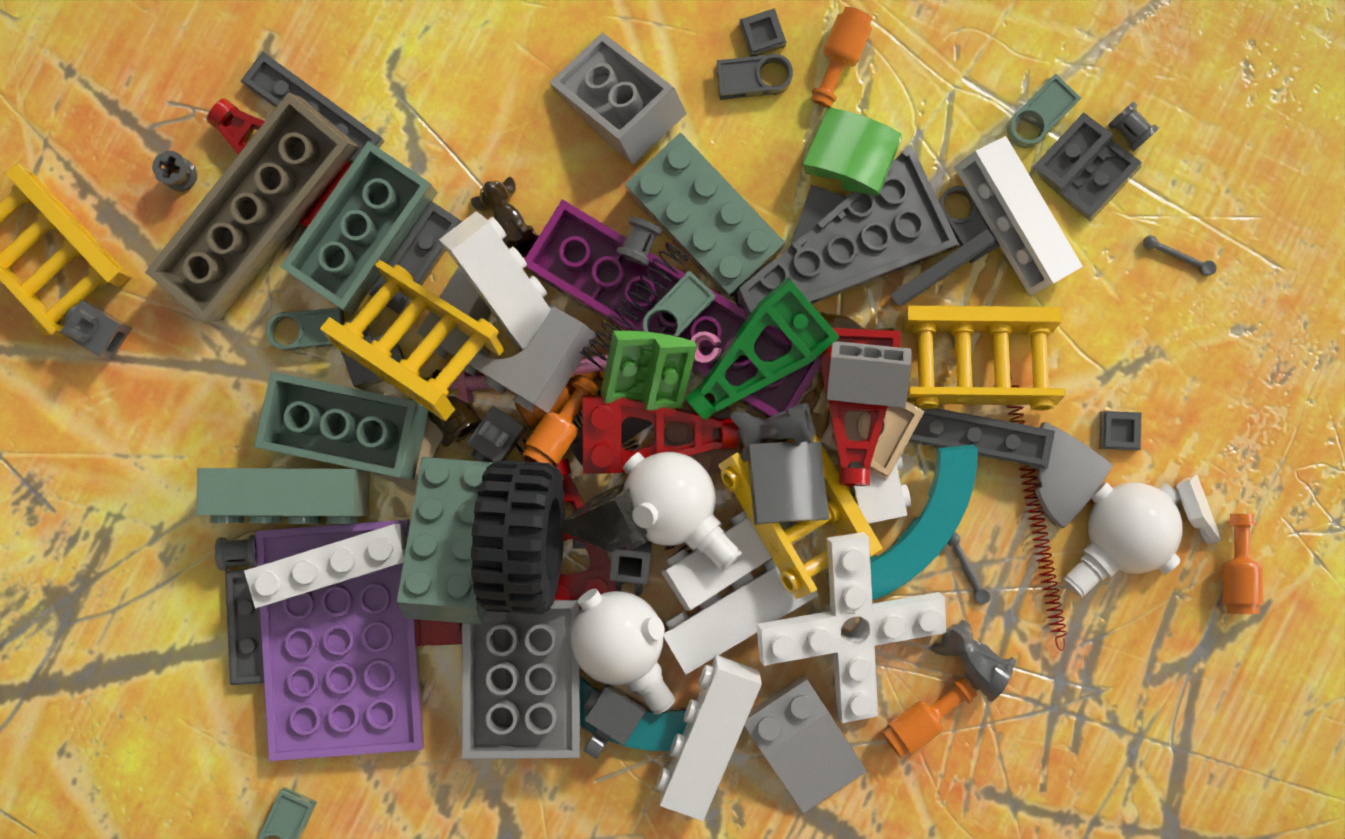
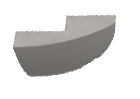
(1071, 477)

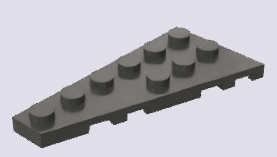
(862, 239)

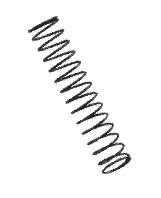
(667, 245)

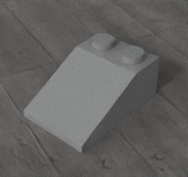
(619, 97)
(803, 744)

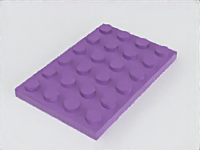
(338, 658)

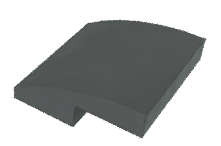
(1087, 167)
(787, 482)

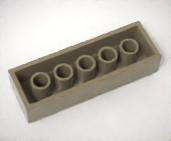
(252, 208)

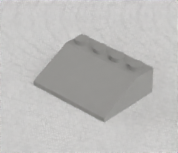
(521, 685)

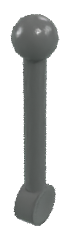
(1206, 268)
(980, 596)

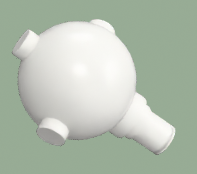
(677, 504)
(1130, 531)
(619, 644)

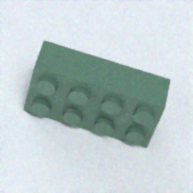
(704, 216)
(358, 226)
(342, 426)
(280, 492)
(437, 556)

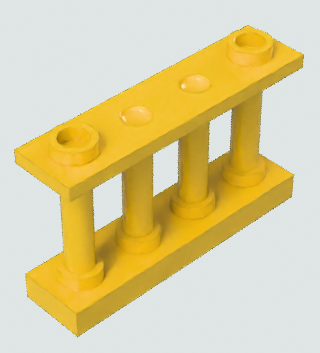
(77, 243)
(1000, 323)
(405, 374)
(843, 515)

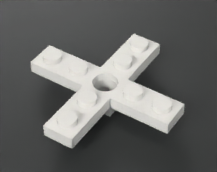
(852, 652)

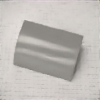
(869, 374)

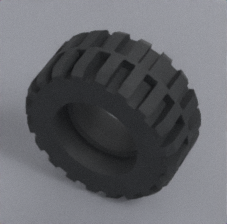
(518, 537)

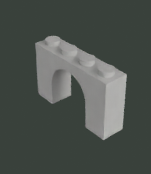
(533, 374)

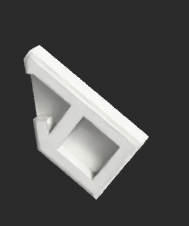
(1198, 508)

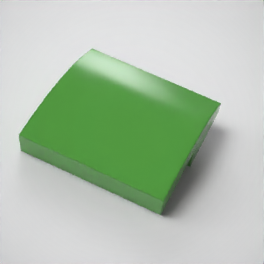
(853, 151)
(648, 368)

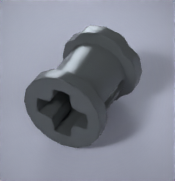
(1133, 126)
(174, 160)
(639, 240)
(235, 553)

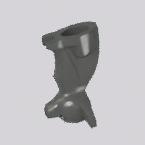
(789, 424)
(981, 664)

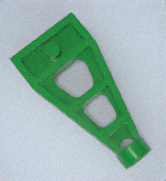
(800, 323)

